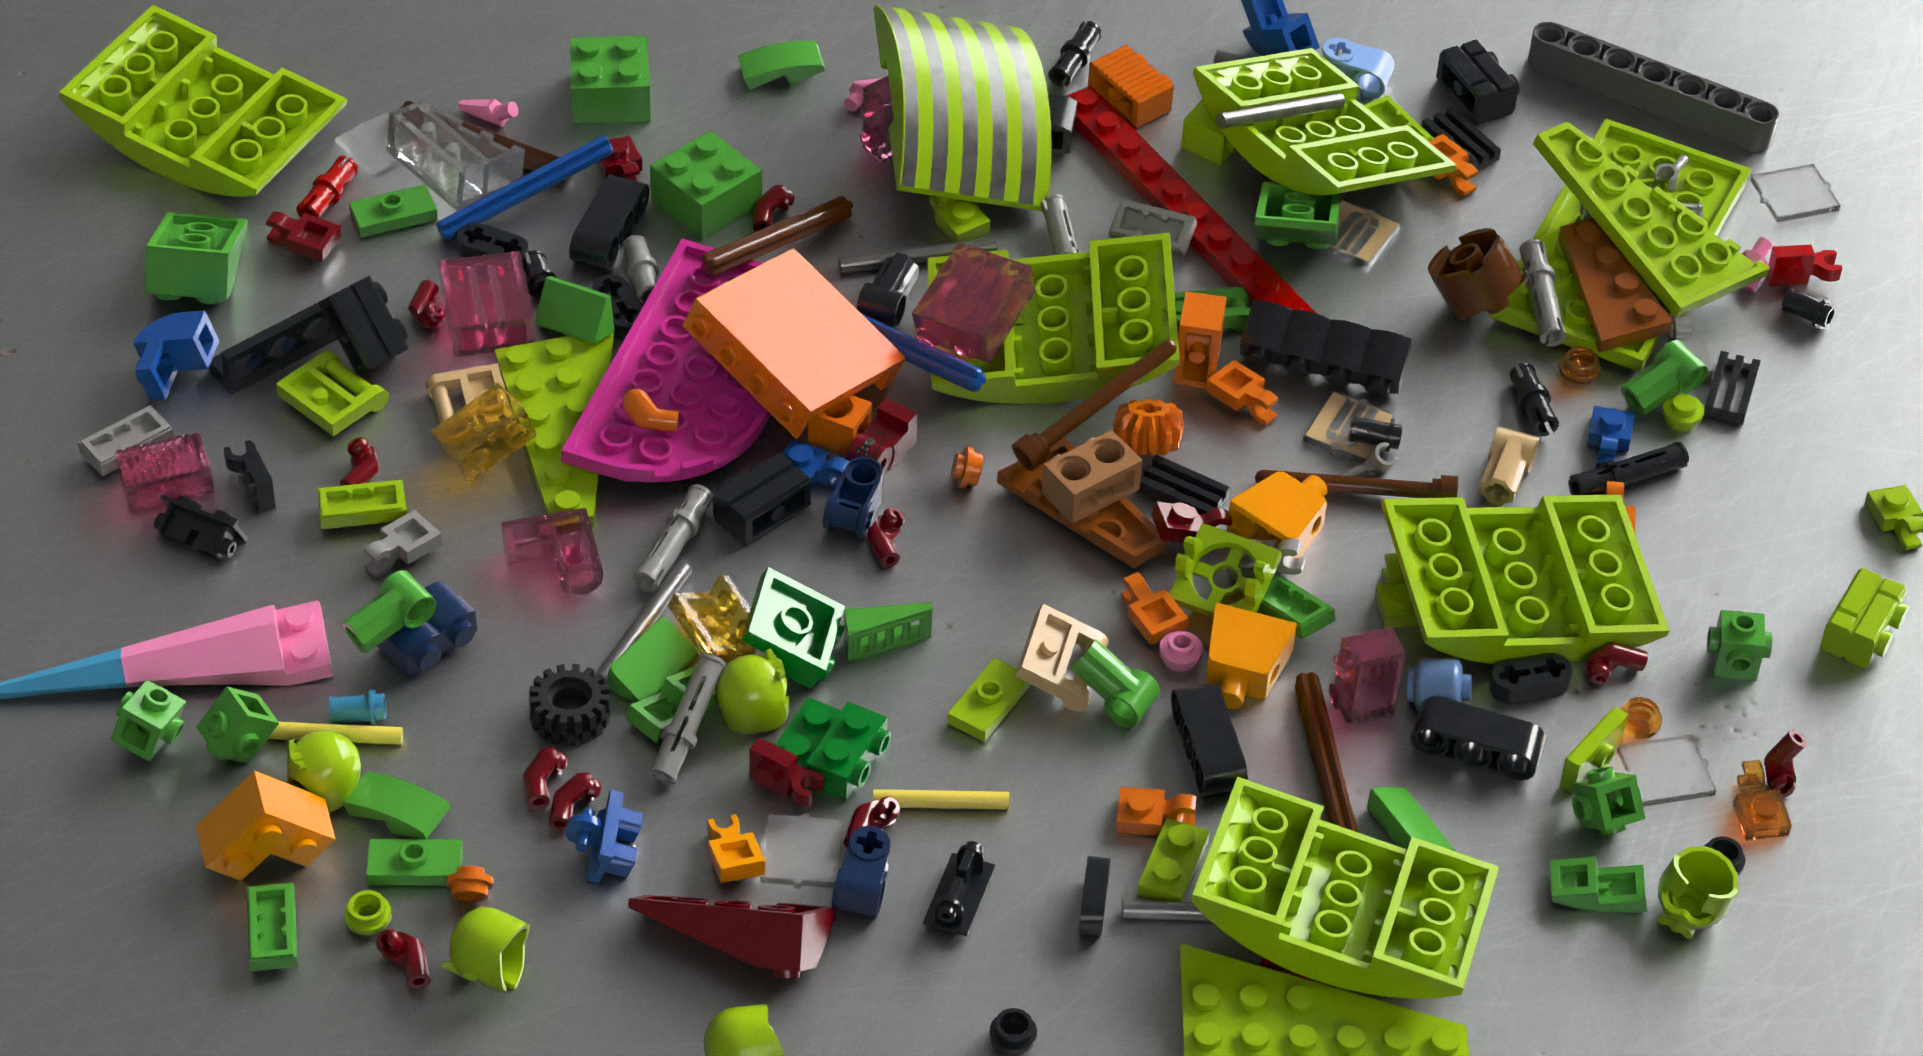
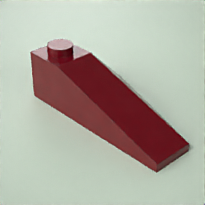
(770, 937)

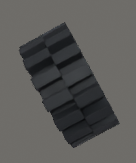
(574, 722)

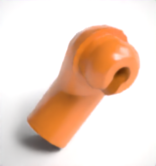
(646, 414)

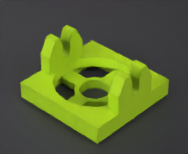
(1207, 539)

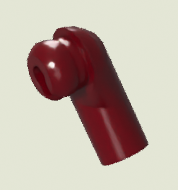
(883, 534)
(876, 813)

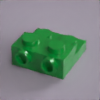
(795, 625)
(836, 743)

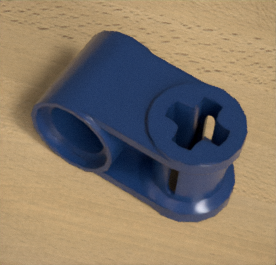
(855, 497)
(863, 873)

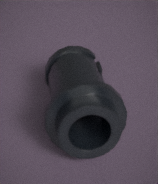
(536, 272)
(1809, 308)
(1376, 432)

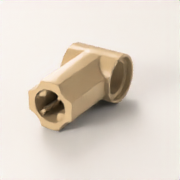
(1508, 460)

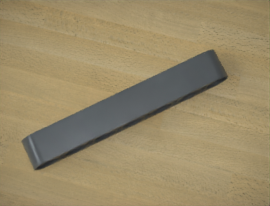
(1653, 86)

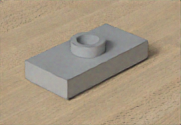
(1142, 219)
(134, 429)

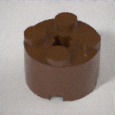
(1476, 274)

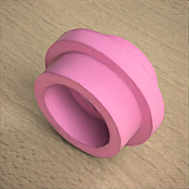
(1180, 650)

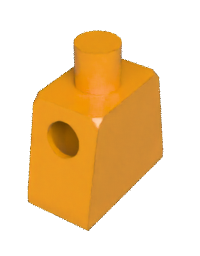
(1280, 510)
(1247, 653)

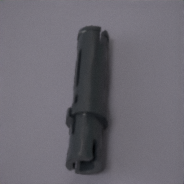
(1630, 470)

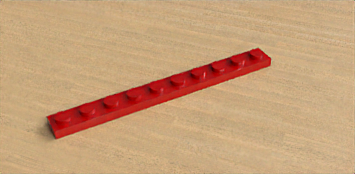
(1168, 190)

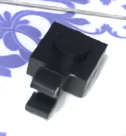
(254, 476)

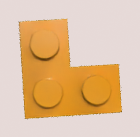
(262, 820)

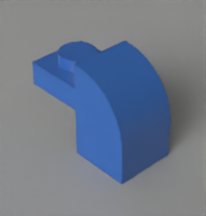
(1275, 30)
(172, 345)

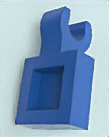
(1610, 432)
(816, 463)

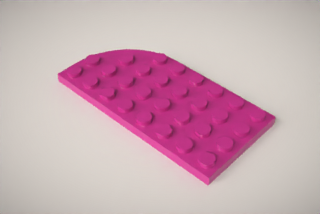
(678, 374)

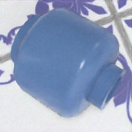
(1438, 678)

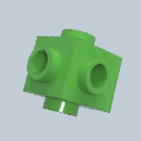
(1738, 644)
(148, 720)
(237, 725)
(1607, 801)

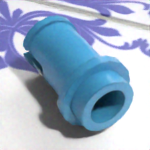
(358, 708)

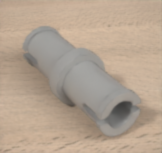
(641, 267)

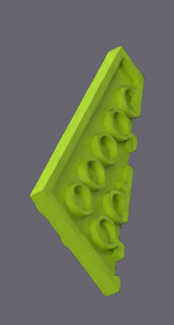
(1651, 228)
(554, 387)
(1263, 1012)

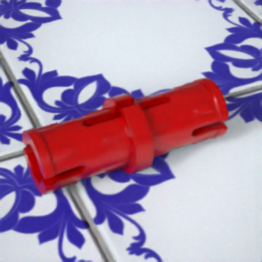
(328, 187)

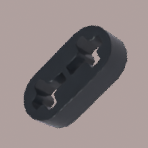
(481, 239)
(625, 304)
(1530, 678)
(1094, 895)

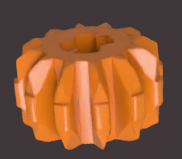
(1149, 426)

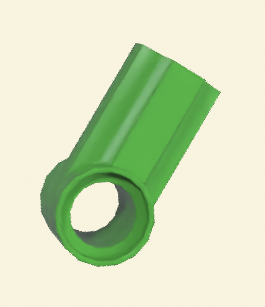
(1672, 371)
(398, 604)
(1125, 691)

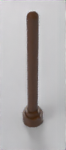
(1033, 449)
(1439, 488)

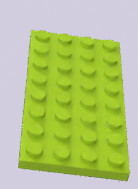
(1702, 180)

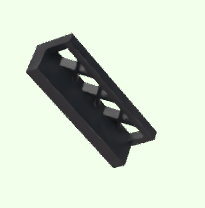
(272, 349)

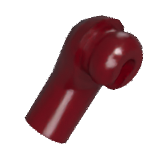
(765, 206)
(423, 306)
(363, 461)
(1603, 661)
(545, 762)
(1780, 763)
(566, 797)
(406, 952)

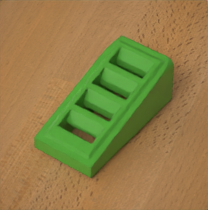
(880, 629)

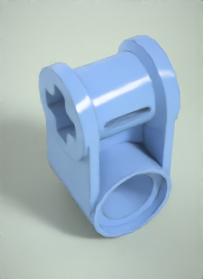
(1362, 64)

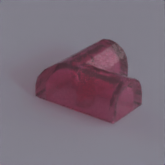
(560, 537)

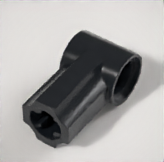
(887, 295)

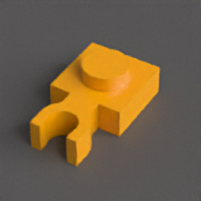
(732, 853)

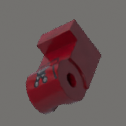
(887, 435)

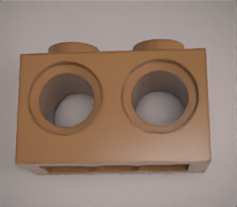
(1091, 476)

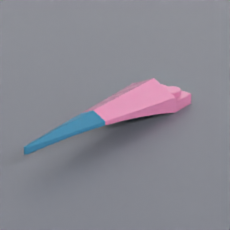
(243, 649)

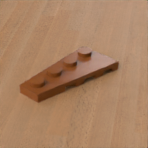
(1614, 294)
(1116, 528)

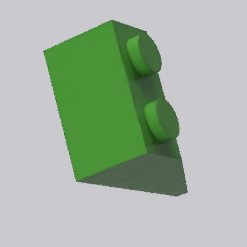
(1297, 217)
(194, 257)

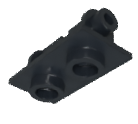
(214, 530)
(960, 890)

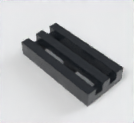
(1464, 135)
(1736, 366)
(1185, 484)

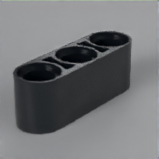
(609, 221)
(1208, 738)
(1478, 738)

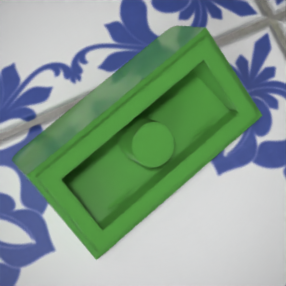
(575, 310)
(649, 661)
(1403, 817)

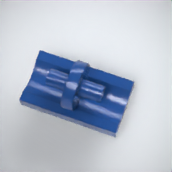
(601, 835)

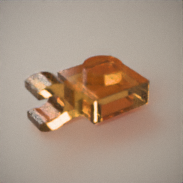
(1759, 811)

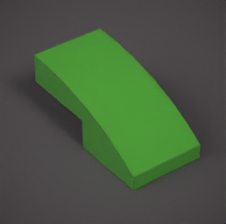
(793, 59)
(658, 710)
(402, 805)
(1605, 889)

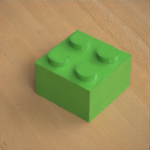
(610, 79)
(705, 185)

